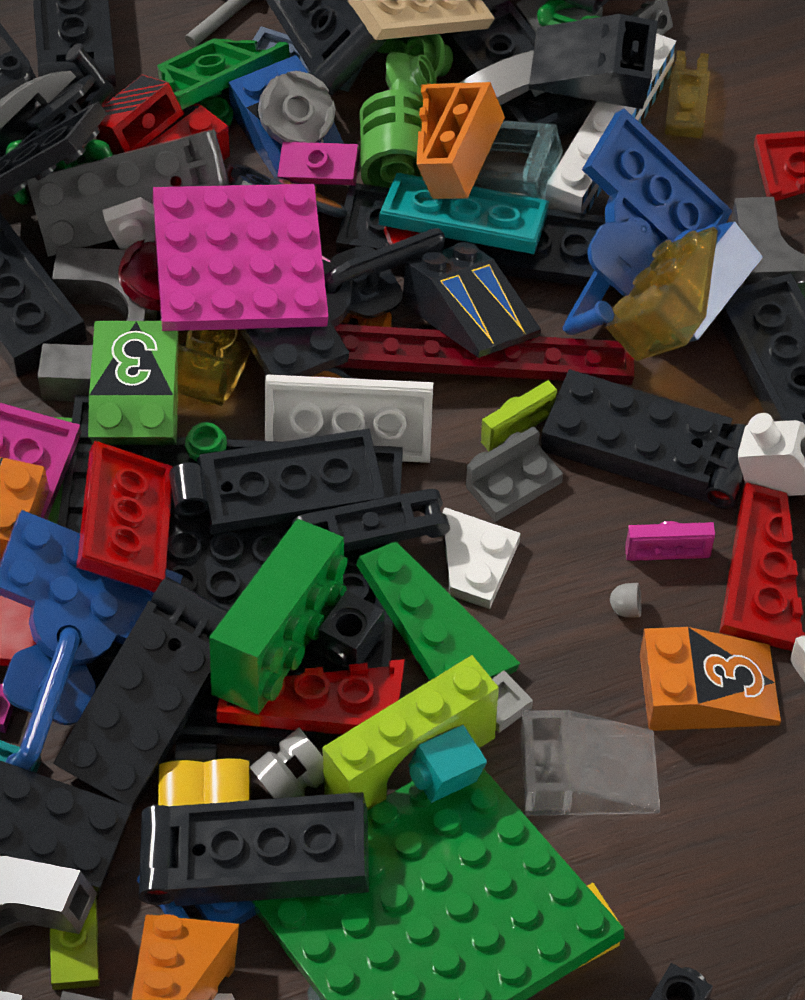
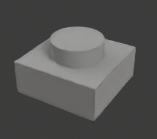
(511, 701)

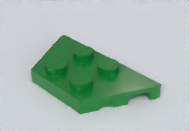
(210, 66)

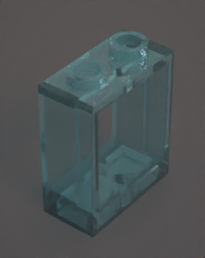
(544, 152)

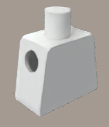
(774, 454)

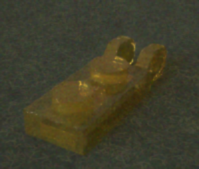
(687, 97)

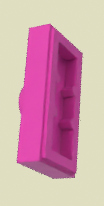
(319, 163)
(669, 541)

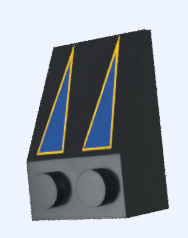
(467, 299)

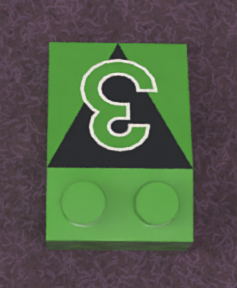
(133, 384)

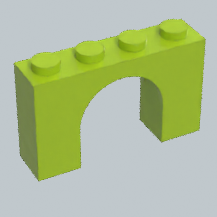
(372, 750)

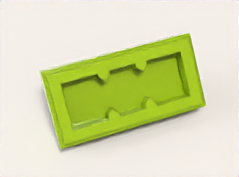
(518, 415)
(76, 955)

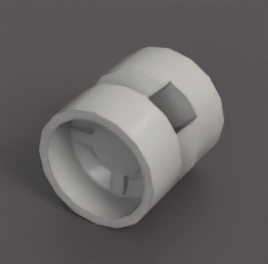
(277, 776)

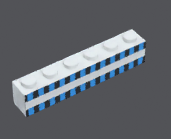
(569, 186)

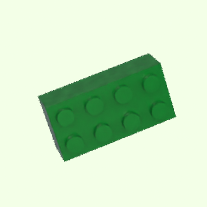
(277, 616)

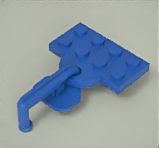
(647, 204)
(83, 605)

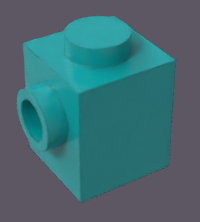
(446, 763)

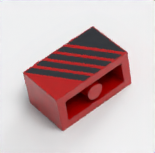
(138, 114)

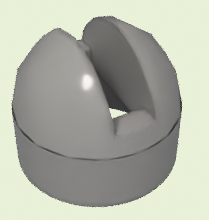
(627, 600)

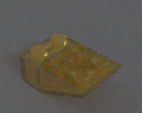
(667, 297)

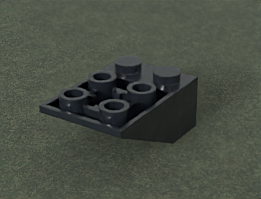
(596, 59)

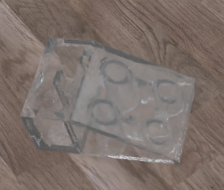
(586, 765)

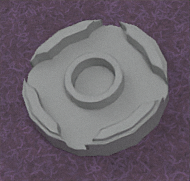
(296, 108)

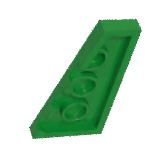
(428, 617)

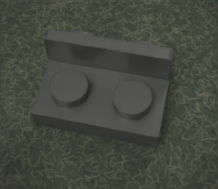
(511, 474)

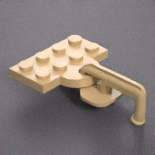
(421, 17)

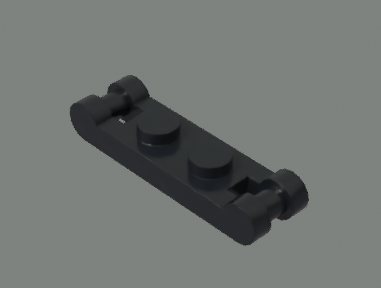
(384, 519)

